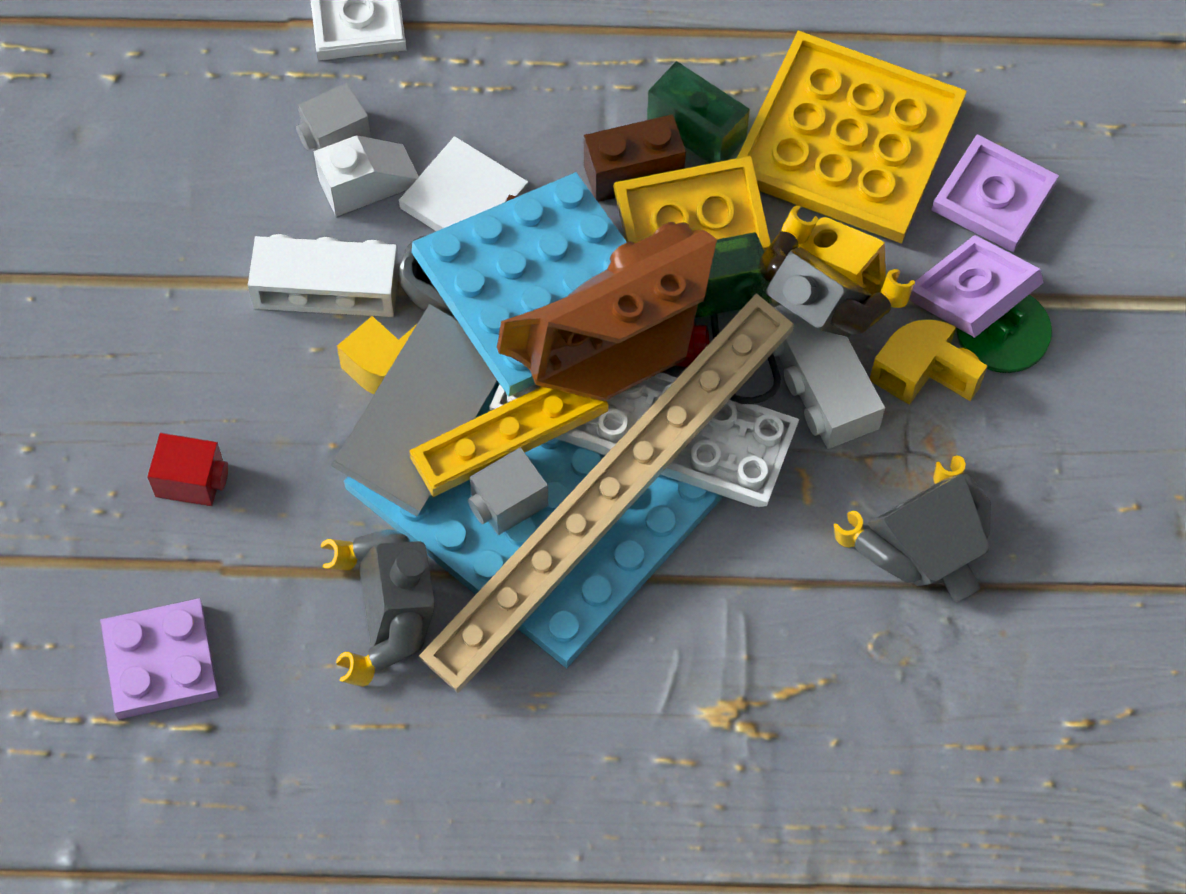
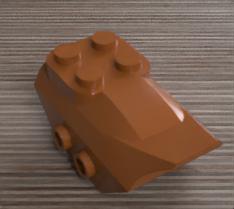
(619, 322)

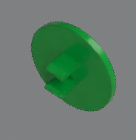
(1014, 339)

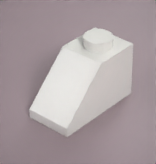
(362, 172)

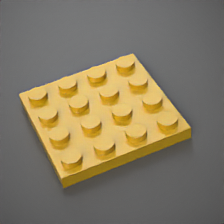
(851, 135)

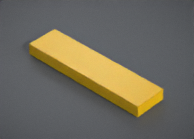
(486, 439)

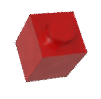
(187, 469)

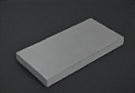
(427, 392)

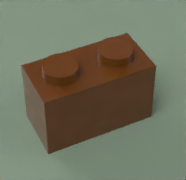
(632, 153)

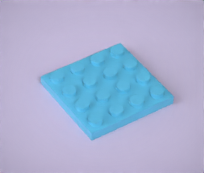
(517, 262)

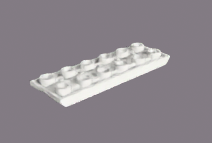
(731, 456)

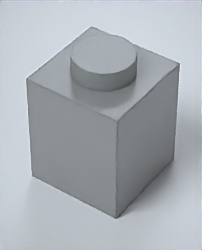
(331, 118)
(507, 492)

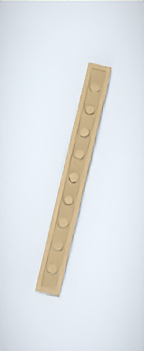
(606, 493)

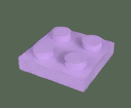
(994, 193)
(975, 285)
(159, 658)

